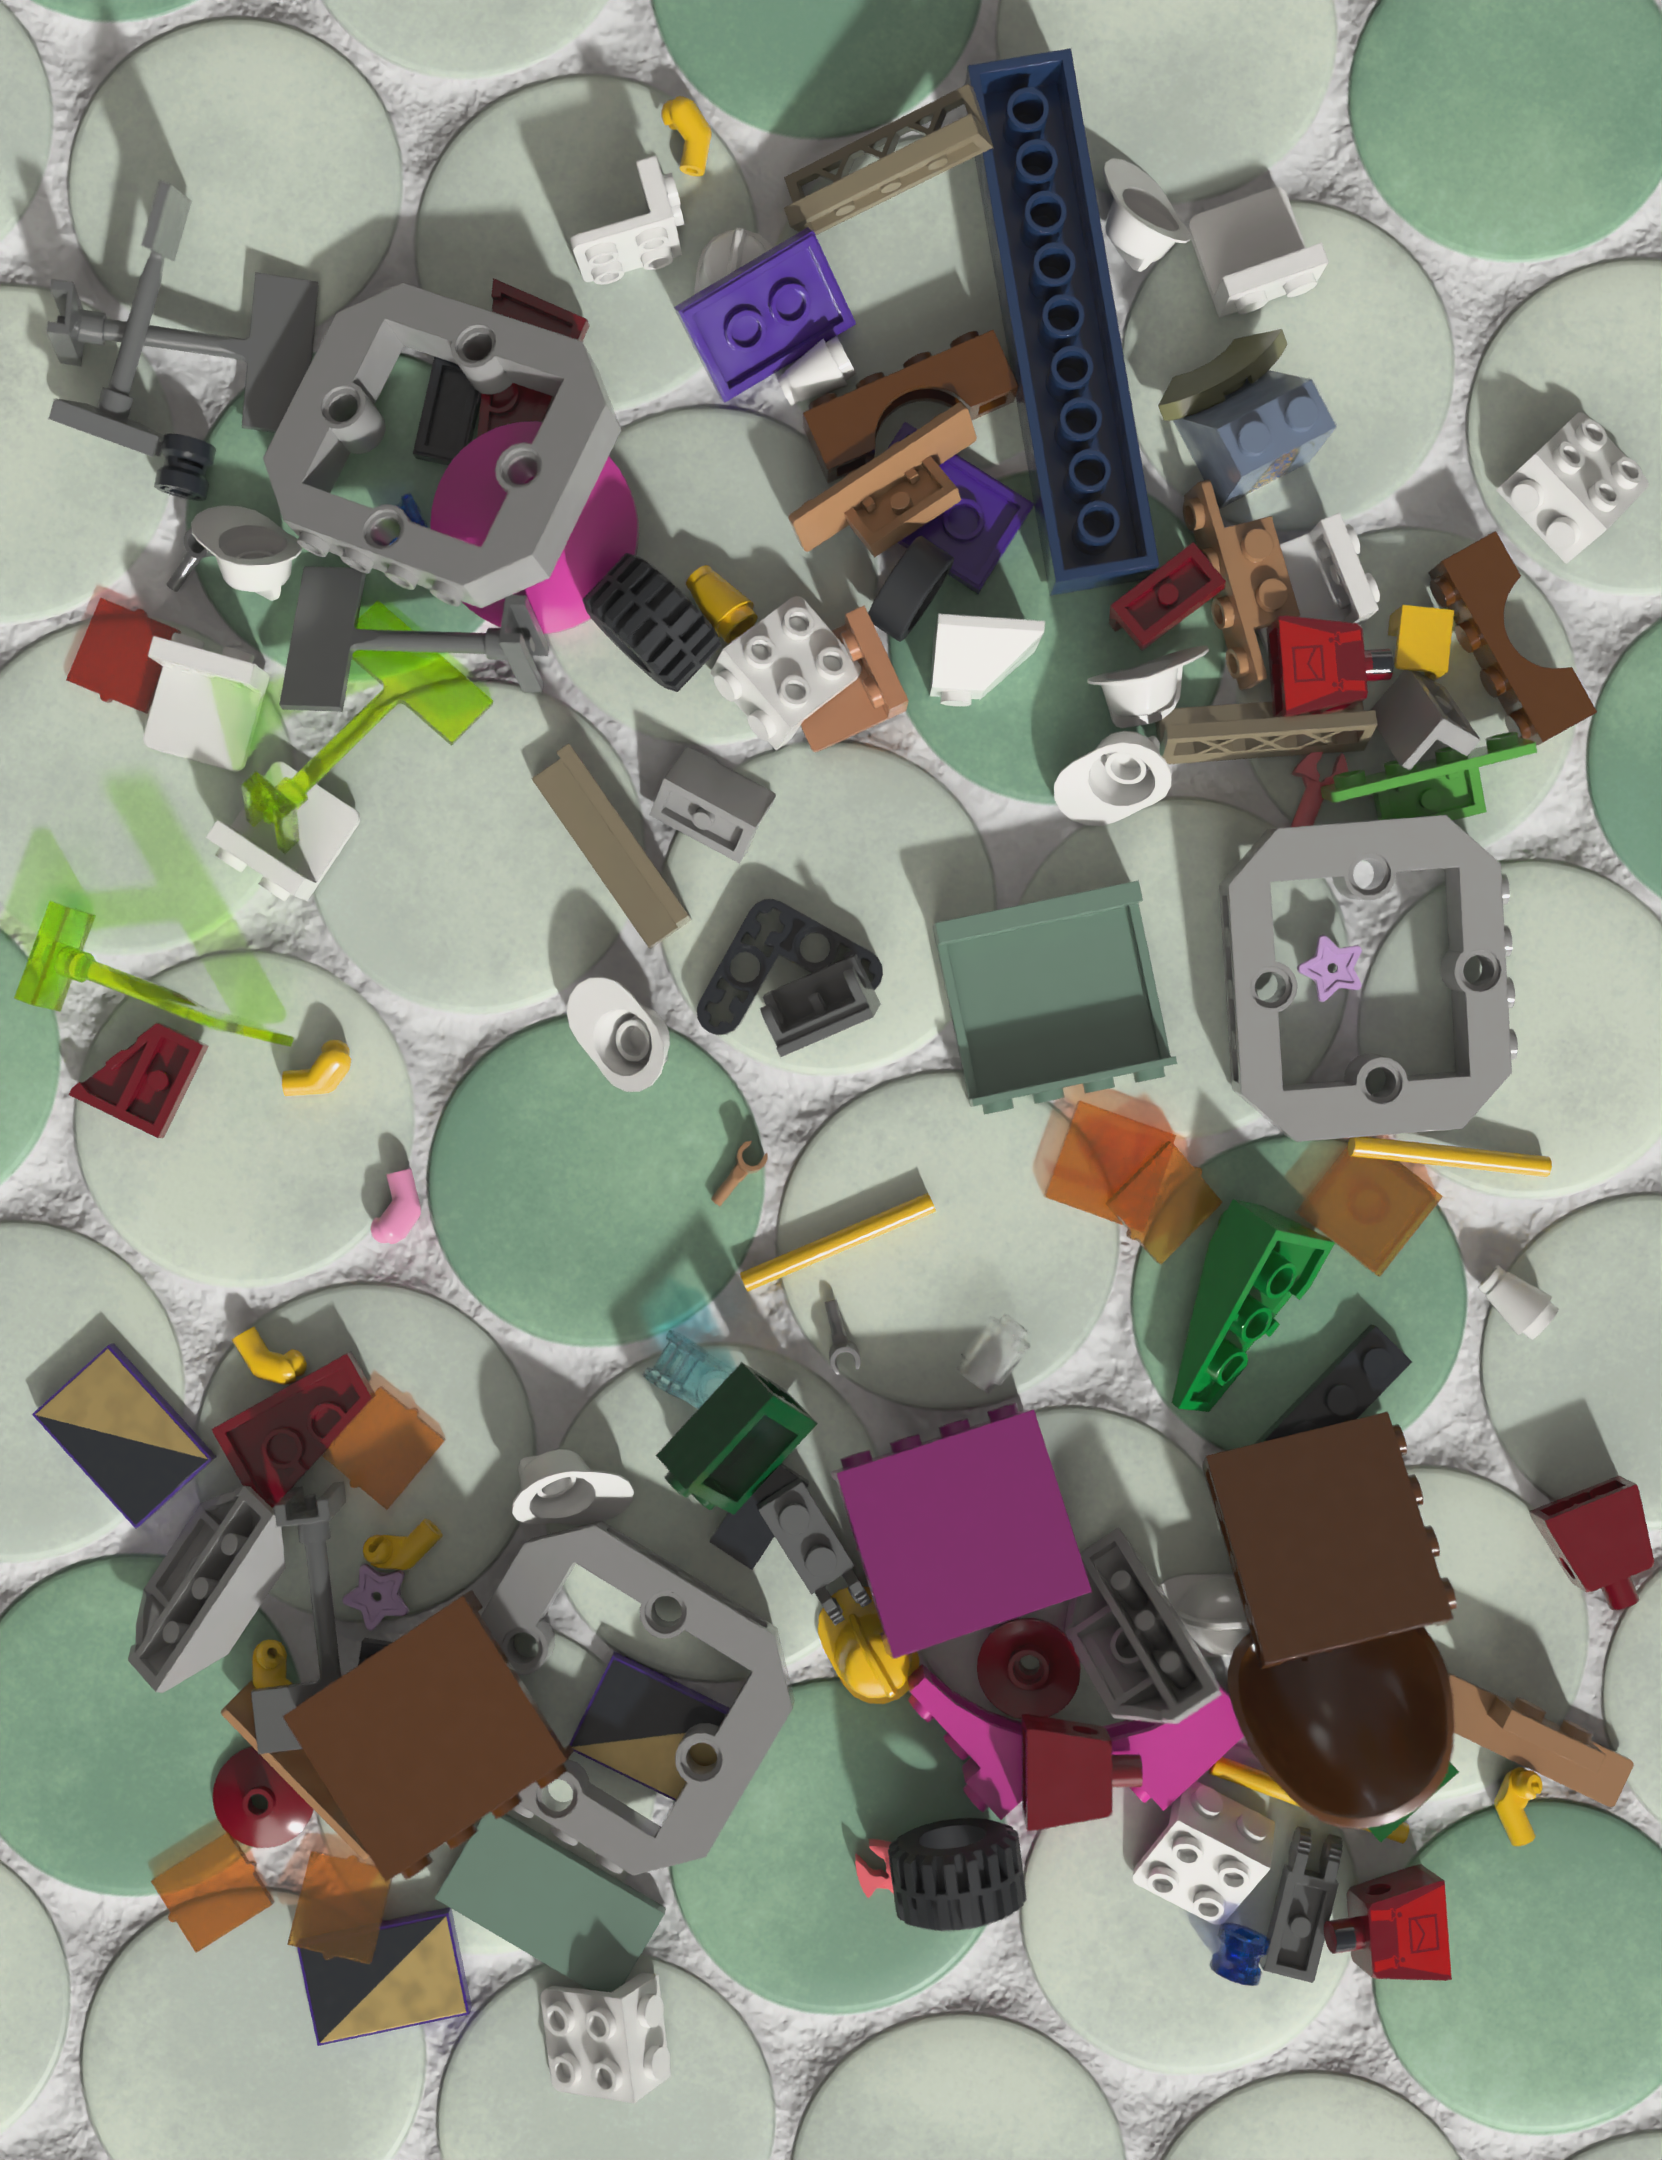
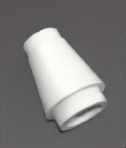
(817, 372)
(1518, 1302)

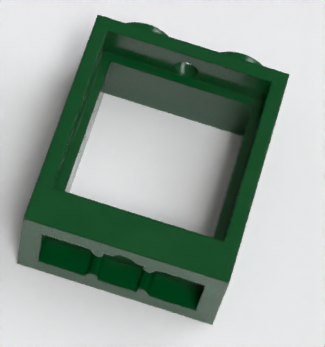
(735, 1440)

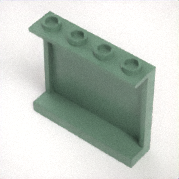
(1053, 997)

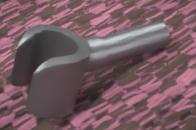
(193, 556)
(839, 1337)

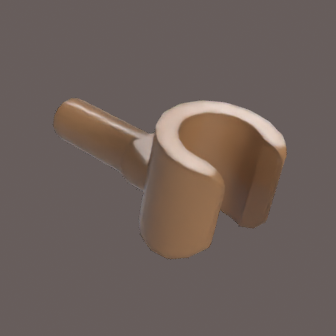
(736, 1175)

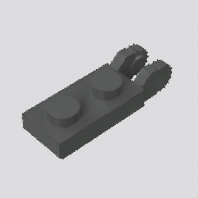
(811, 1545)
(1302, 1908)

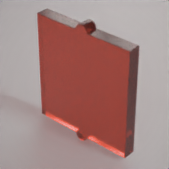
(116, 658)

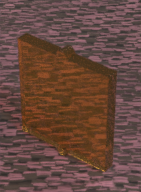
(1164, 1202)
(384, 1448)
(212, 1891)
(340, 1908)

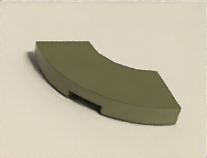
(1208, 384)

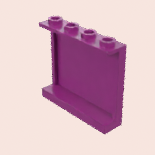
(961, 1529)

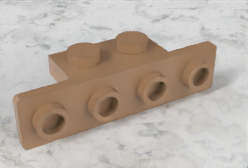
(892, 491)
(1255, 579)
(1529, 1739)
(294, 1768)

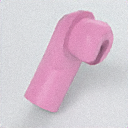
(402, 1211)

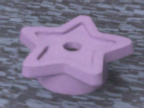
(1317, 968)
(385, 1583)

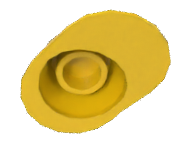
(860, 1655)

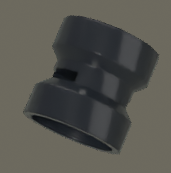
(185, 467)

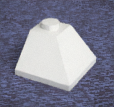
(977, 654)

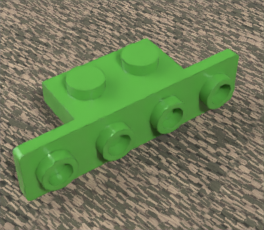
(1432, 787)

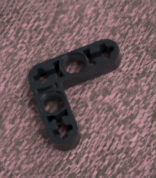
(784, 944)

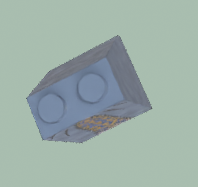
(1257, 434)

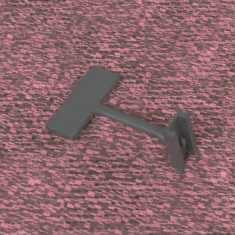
(275, 351)
(111, 415)
(328, 636)
(272, 1703)

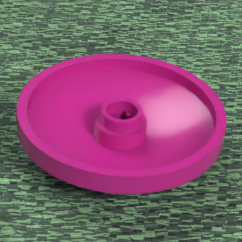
(605, 531)

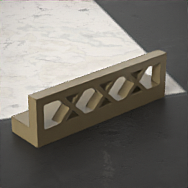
(893, 171)
(1253, 732)
(611, 848)

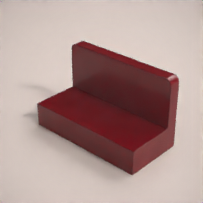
(1166, 597)

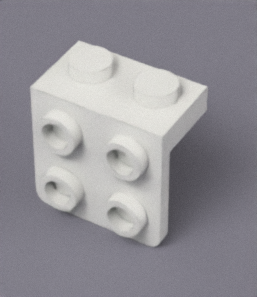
(637, 242)
(1254, 252)
(1574, 487)
(1329, 575)
(784, 670)
(204, 702)
(323, 831)
(1208, 1854)
(607, 2040)

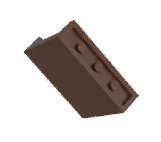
(1327, 1539)
(428, 1739)

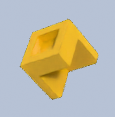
(1422, 639)

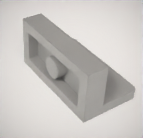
(1418, 713)
(712, 804)

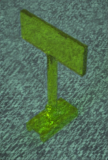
(416, 679)
(60, 958)

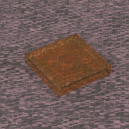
(1100, 1157)
(1369, 1208)

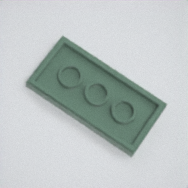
(550, 1903)

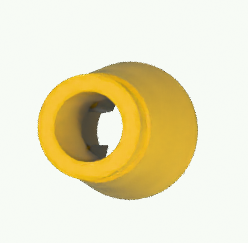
(721, 603)

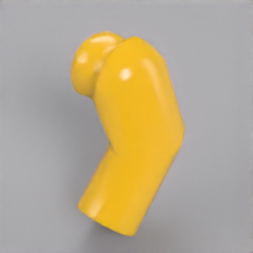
(686, 117)
(323, 1075)
(268, 1364)
(401, 1551)
(269, 1664)
(1511, 1801)

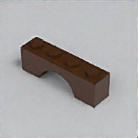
(847, 426)
(1535, 698)

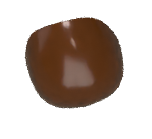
(1350, 1728)

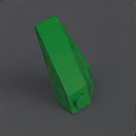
(1245, 1281)

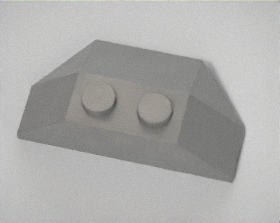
(207, 1588)
(1135, 1639)

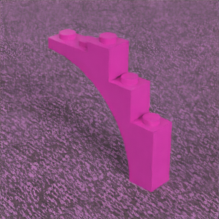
(1169, 1752)

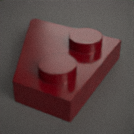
(145, 1080)

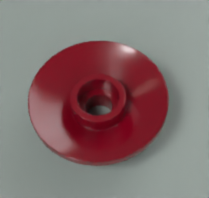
(1024, 1690)
(248, 1775)

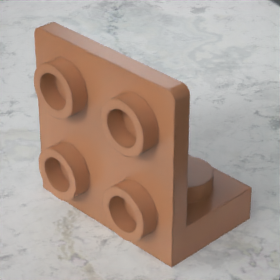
(869, 699)

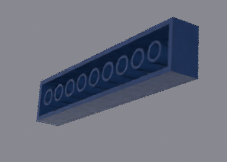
(1061, 325)

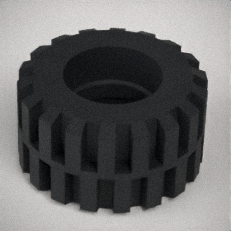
(652, 622)
(957, 1874)

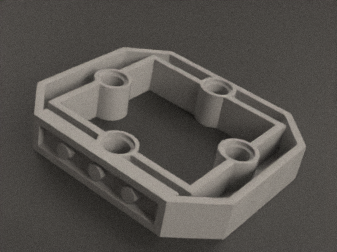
(338, 417)
(1479, 1009)
(711, 1792)

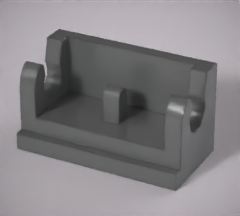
(819, 1005)

